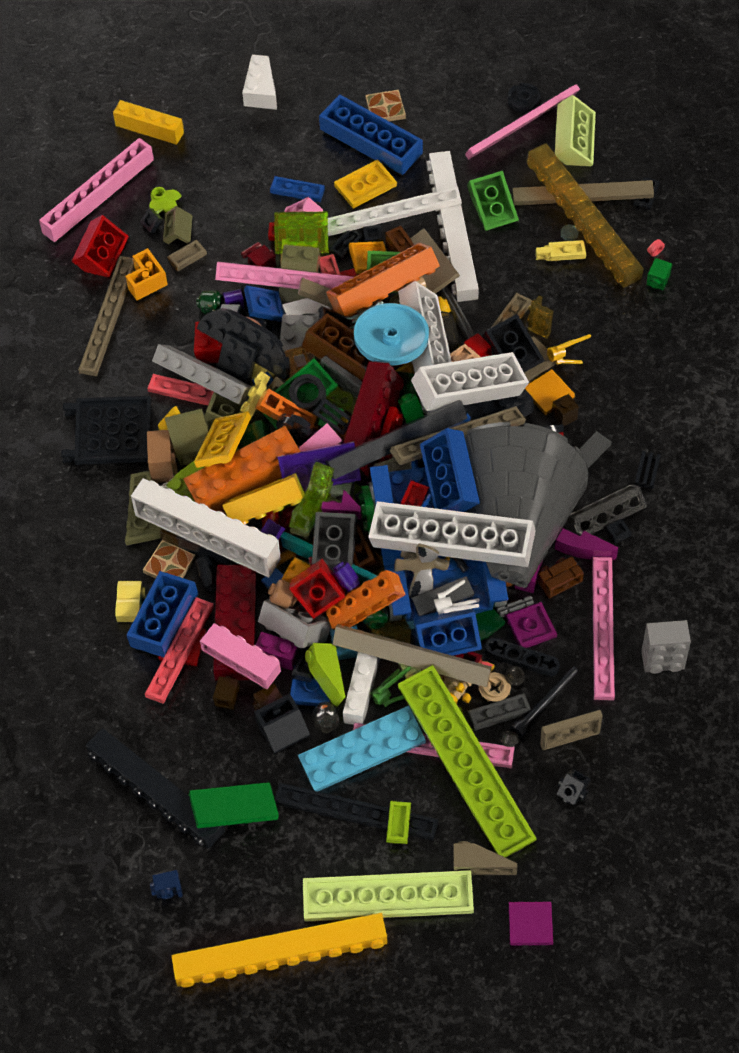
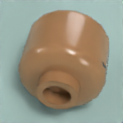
(281, 594)

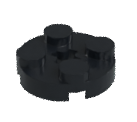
(297, 427)

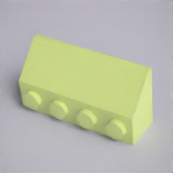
(575, 132)

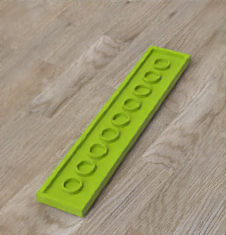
(466, 762)

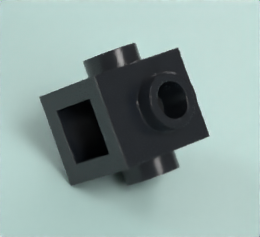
(573, 787)

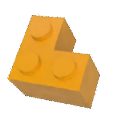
(147, 277)

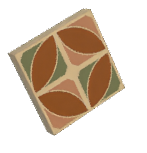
(386, 105)
(170, 560)

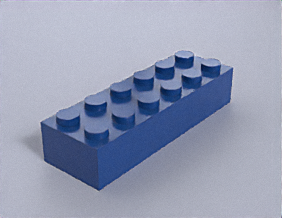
(371, 134)

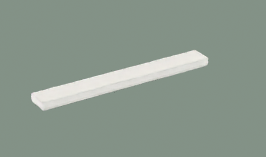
(394, 210)

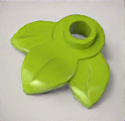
(163, 199)

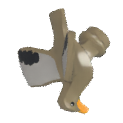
(421, 564)

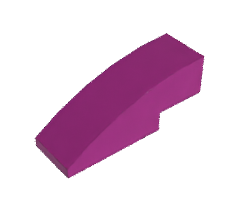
(584, 546)

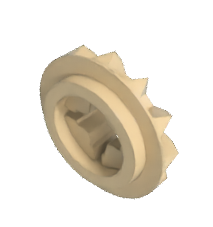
(504, 689)

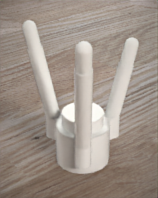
(445, 605)

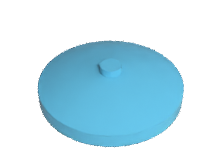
(391, 334)

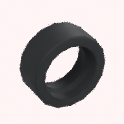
(301, 380)

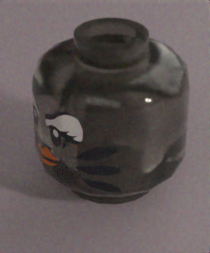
(325, 717)

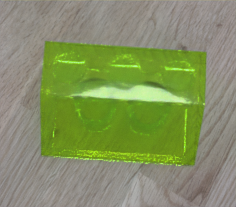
(301, 229)

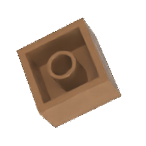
(161, 456)

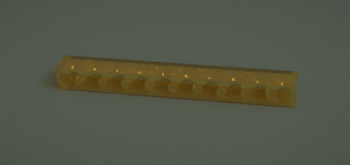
(585, 215)

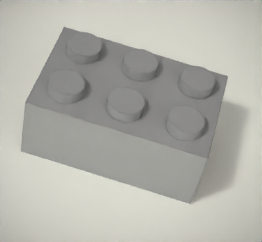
(295, 624)
(665, 646)

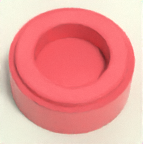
(655, 248)

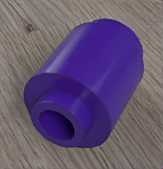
(345, 576)

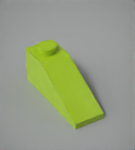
(325, 668)

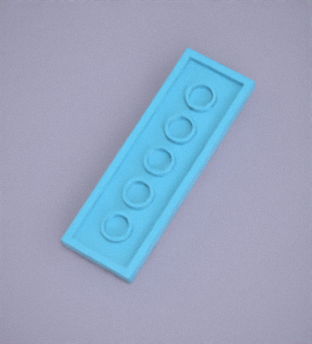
(362, 749)

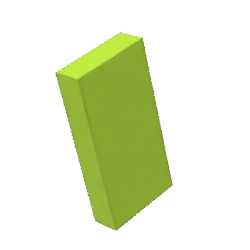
(398, 822)

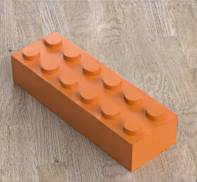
(383, 279)
(248, 470)

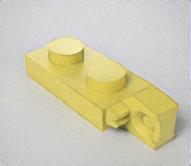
(562, 251)
(255, 393)

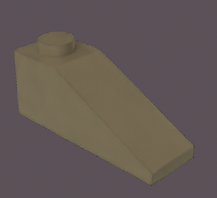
(480, 860)

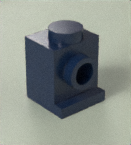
(166, 885)

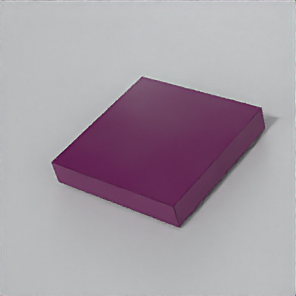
(531, 625)
(530, 923)

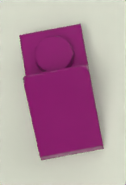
(347, 506)

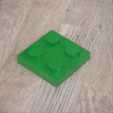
(367, 508)

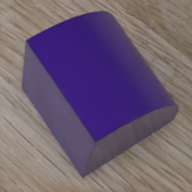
(234, 297)

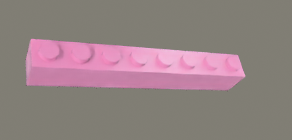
(96, 190)

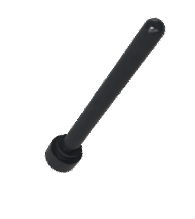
(521, 726)

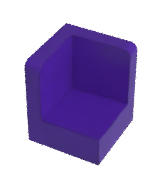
(272, 528)

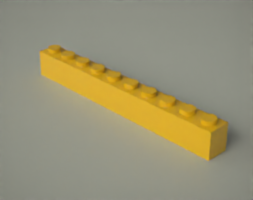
(279, 949)

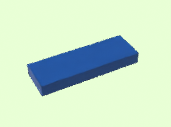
(297, 189)

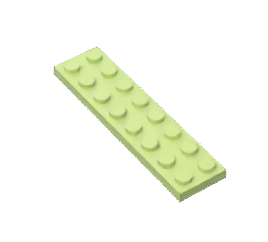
(388, 894)

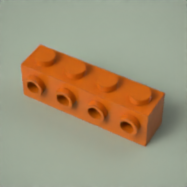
(366, 600)

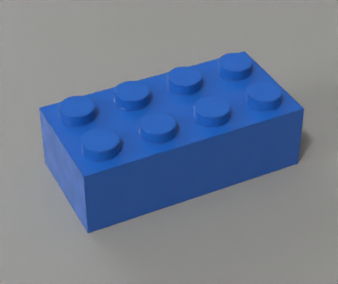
(449, 471)
(162, 614)

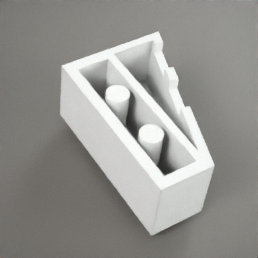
(259, 84)

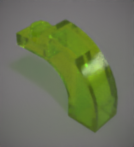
(317, 492)

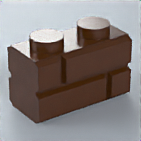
(560, 576)

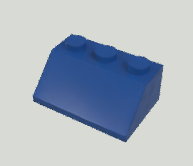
(449, 632)

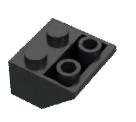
(281, 723)

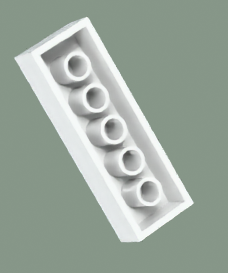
(469, 381)

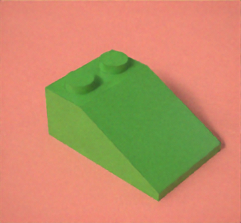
(492, 200)

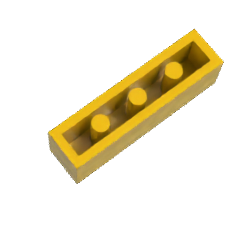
(148, 122)
(265, 499)

